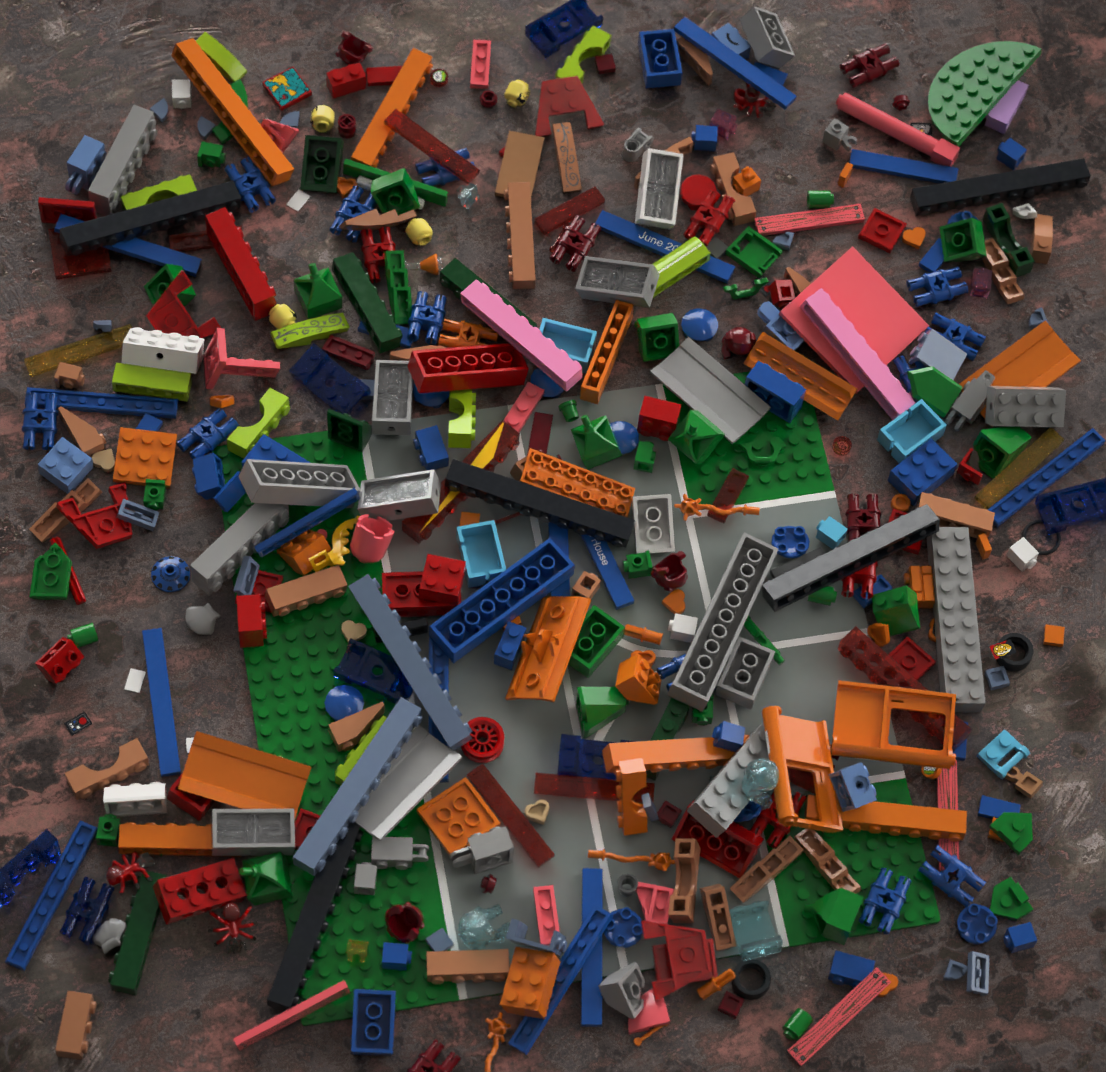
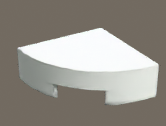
(1025, 211)

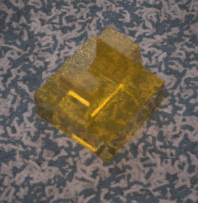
(357, 947)

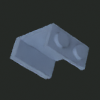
(938, 352)
(517, 933)

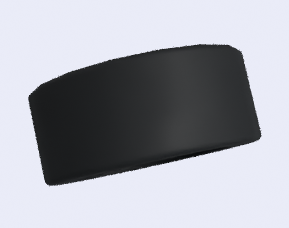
(1025, 643)
(751, 994)

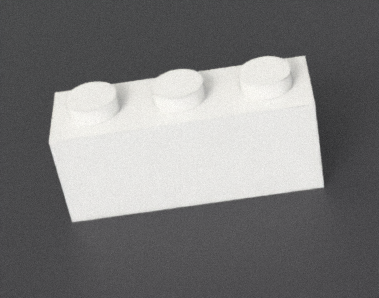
(135, 799)

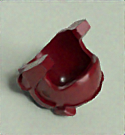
(352, 49)
(739, 341)
(670, 572)
(404, 922)

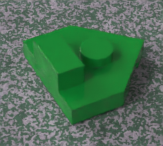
(1014, 830)
(1010, 900)

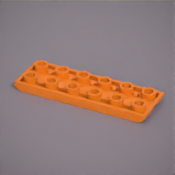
(822, 387)
(576, 483)

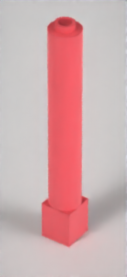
(940, 150)

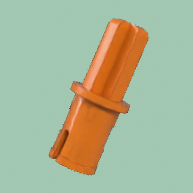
(643, 634)
(716, 983)

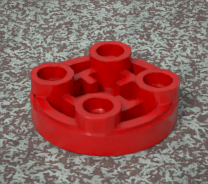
(695, 190)

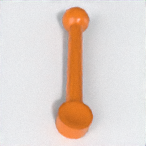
(638, 1041)

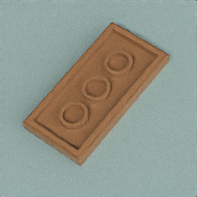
(519, 161)

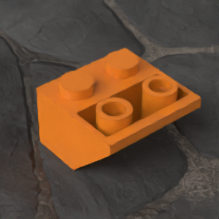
(301, 548)
(638, 680)

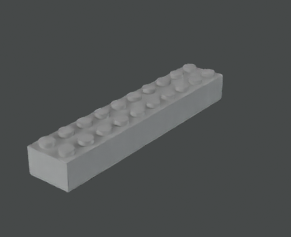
(956, 618)
(722, 622)

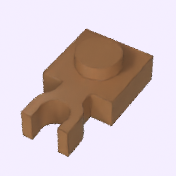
(1026, 783)

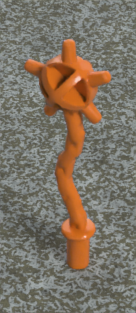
(690, 507)
(660, 861)
(497, 1028)

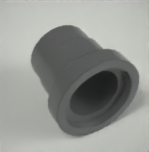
(627, 879)

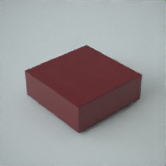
(605, 64)
(668, 814)
(731, 1004)

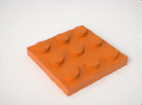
(144, 456)
(457, 815)

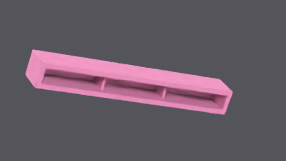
(522, 335)
(857, 354)

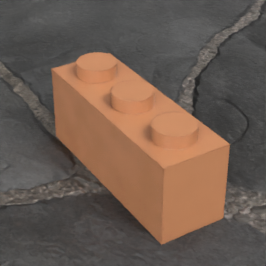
(75, 1025)

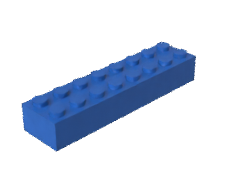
(501, 600)

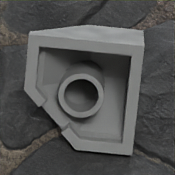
(623, 990)

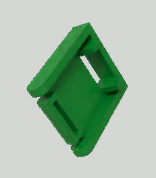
(758, 253)

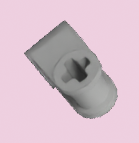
(636, 145)

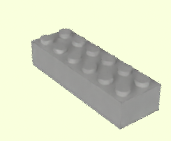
(123, 160)
(295, 482)
(227, 552)
(724, 795)

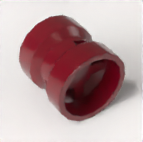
(346, 126)

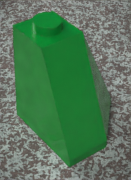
(999, 448)
(598, 707)

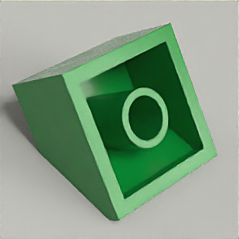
(395, 192)
(963, 241)
(162, 280)
(898, 609)

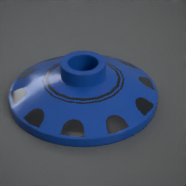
(170, 581)

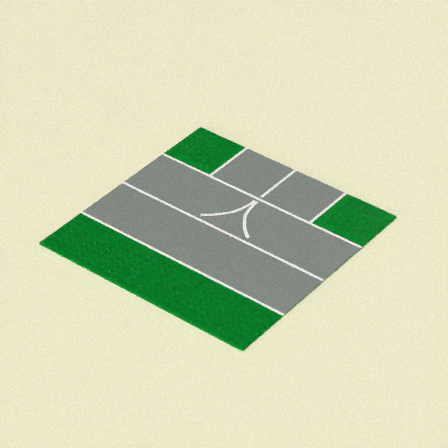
(303, 648)

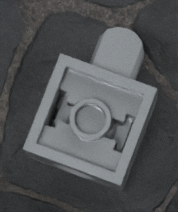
(485, 850)

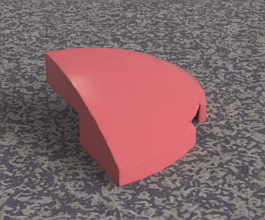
(652, 1014)

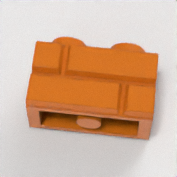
(921, 581)

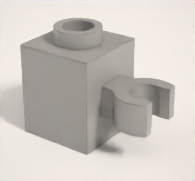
(836, 135)

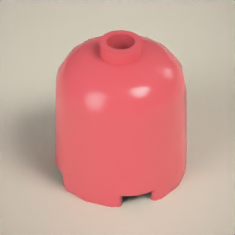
(371, 538)

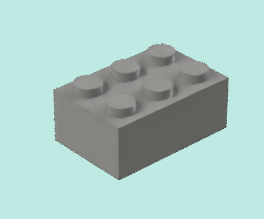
(766, 37)
(745, 673)

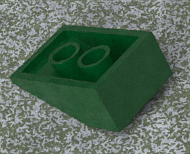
(321, 163)
(348, 430)

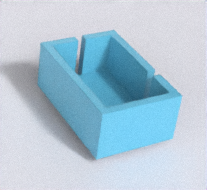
(575, 340)
(907, 436)
(481, 551)

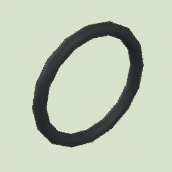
(1042, 552)

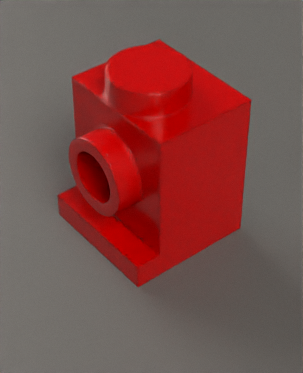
(781, 292)

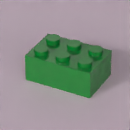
(595, 641)

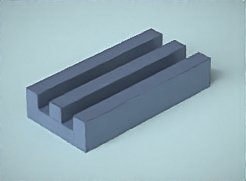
(137, 517)
(246, 576)
(974, 973)

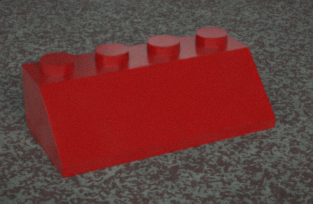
(730, 850)

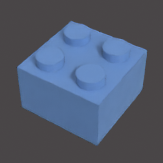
(65, 465)

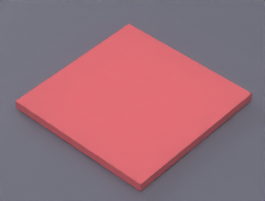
(868, 303)

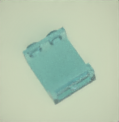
(754, 931)

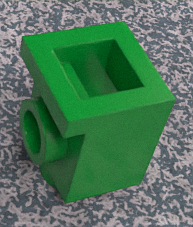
(211, 154)
(645, 456)
(154, 494)
(638, 570)
(705, 717)
(111, 836)

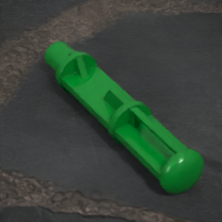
(762, 639)

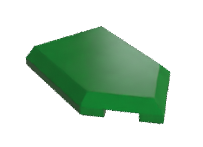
(934, 389)
(51, 575)

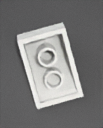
(653, 523)

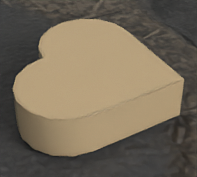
(104, 460)
(353, 631)
(537, 812)

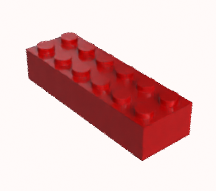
(240, 263)
(467, 368)

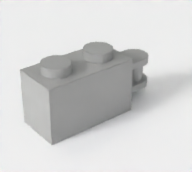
(397, 852)

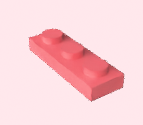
(480, 64)
(524, 406)
(546, 913)

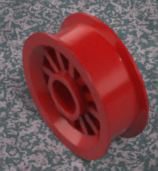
(494, 752)

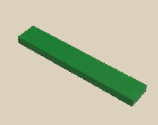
(423, 190)

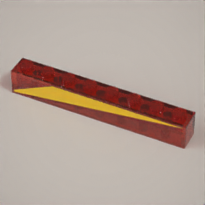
(485, 455)

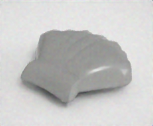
(201, 619)
(109, 934)

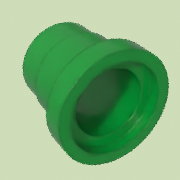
(569, 410)

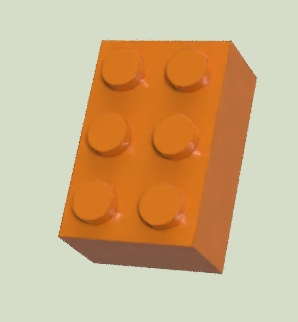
(530, 982)

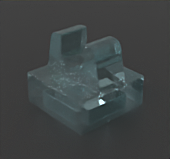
(468, 194)

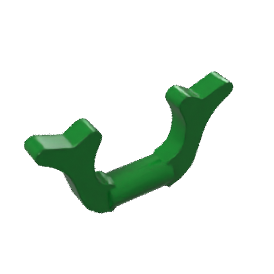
(745, 293)
(762, 459)

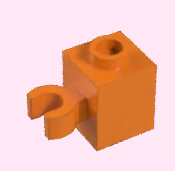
(746, 182)

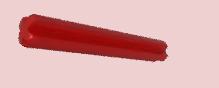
(74, 585)

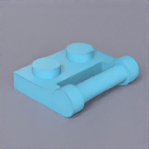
(999, 749)

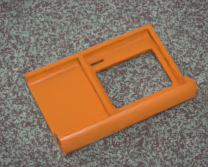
(864, 723)
(803, 747)

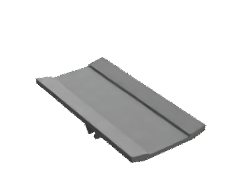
(710, 389)
(410, 778)

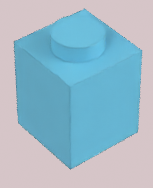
(831, 532)

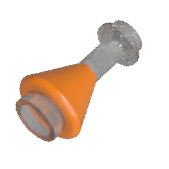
(431, 264)

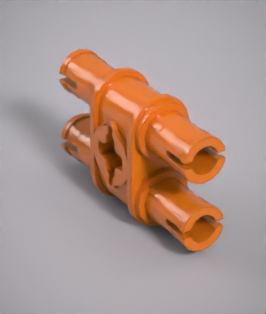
(465, 329)

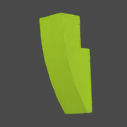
(221, 57)

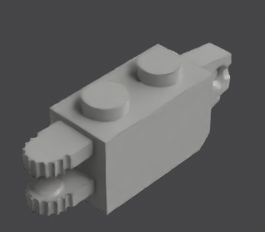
(971, 400)

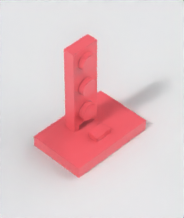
(217, 363)

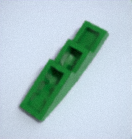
(397, 286)

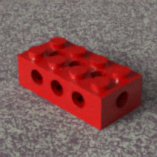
(409, 603)
(202, 878)

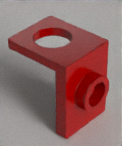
(968, 472)

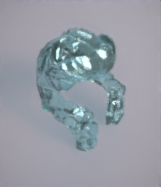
(760, 777)
(477, 932)

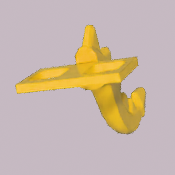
(335, 557)

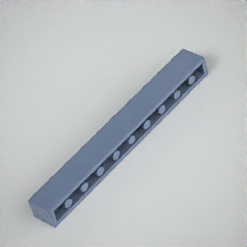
(410, 662)
(357, 787)

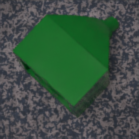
(317, 292)
(657, 336)
(696, 436)
(596, 441)
(267, 878)
(835, 914)

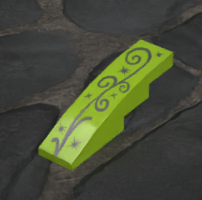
(308, 330)

